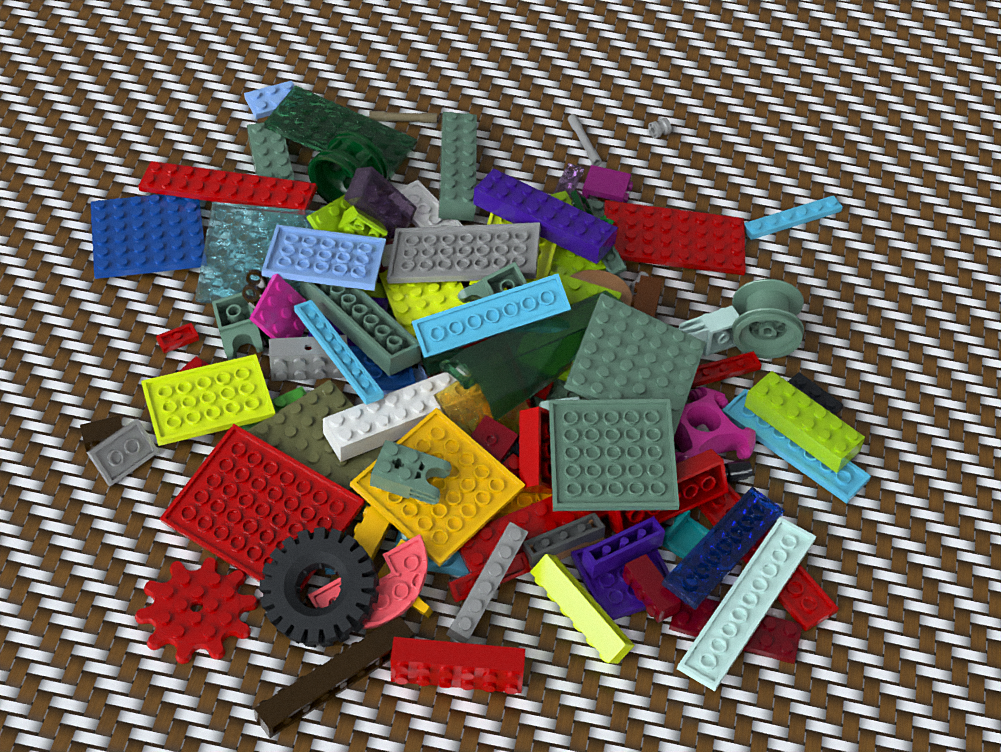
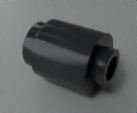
(738, 470)

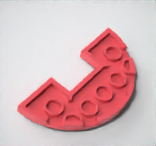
(396, 590)

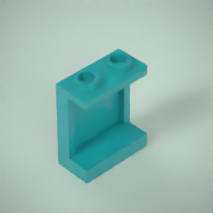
(683, 534)

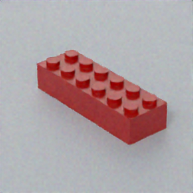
(698, 482)
(457, 665)

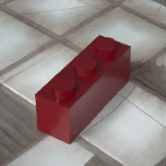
(646, 583)

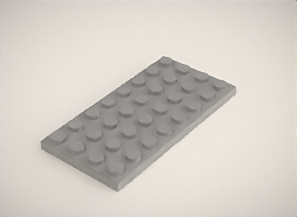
(462, 252)

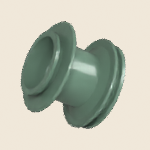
(768, 318)

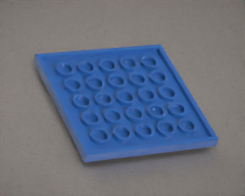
(146, 235)

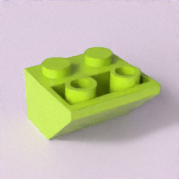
(360, 223)

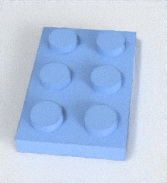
(265, 100)

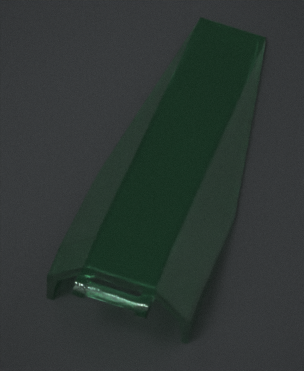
(524, 358)

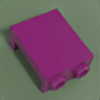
(607, 184)

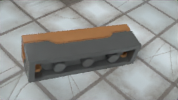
(565, 539)

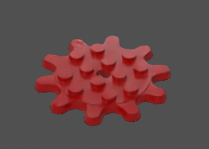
(192, 630)

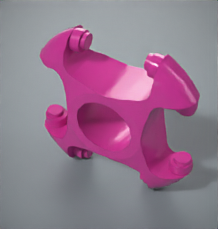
(722, 433)

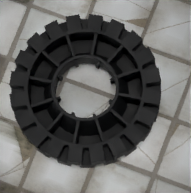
(294, 563)

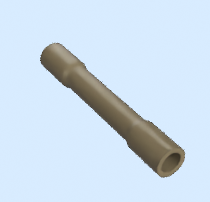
(408, 117)

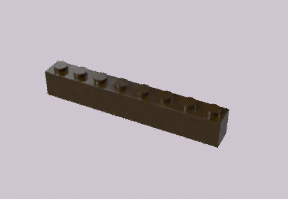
(330, 678)

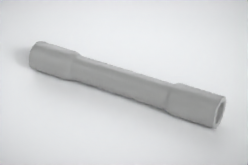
(591, 152)

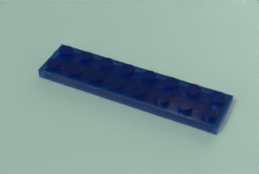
(722, 548)

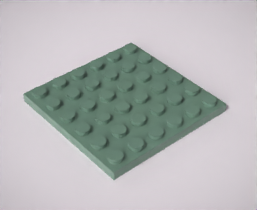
(634, 358)
(612, 455)

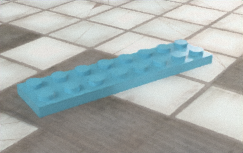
(491, 316)
(842, 484)

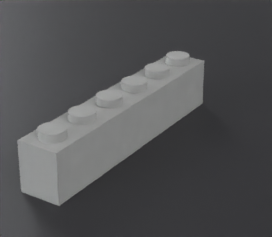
(487, 583)

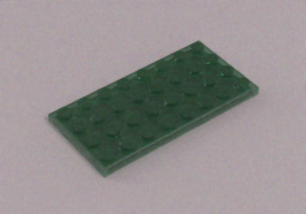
(317, 121)

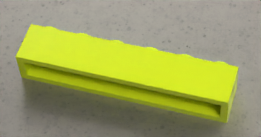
(582, 609)

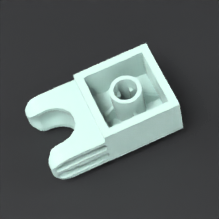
(713, 329)

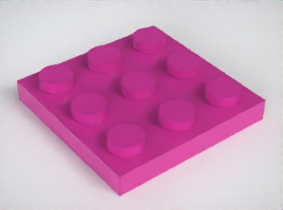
(276, 311)

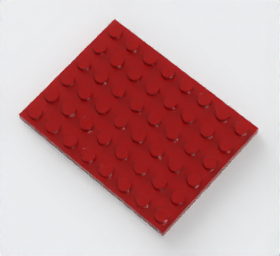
(253, 499)

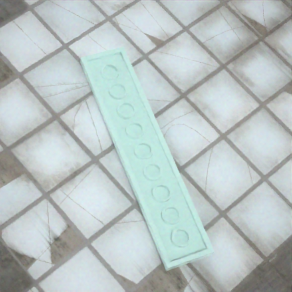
(746, 604)

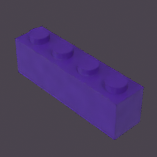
(623, 547)

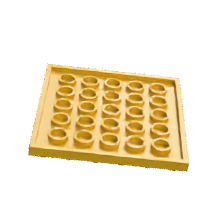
(469, 495)

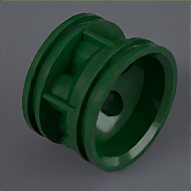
(336, 166)

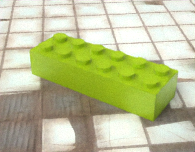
(804, 421)

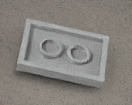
(122, 452)

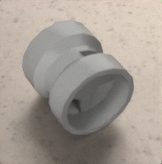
(658, 128)

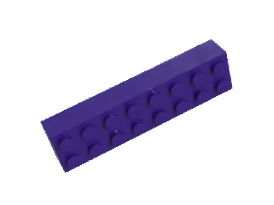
(558, 220)

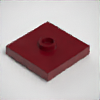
(494, 437)

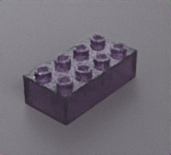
(380, 200)

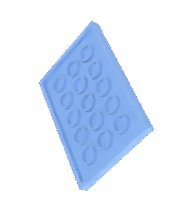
(324, 257)

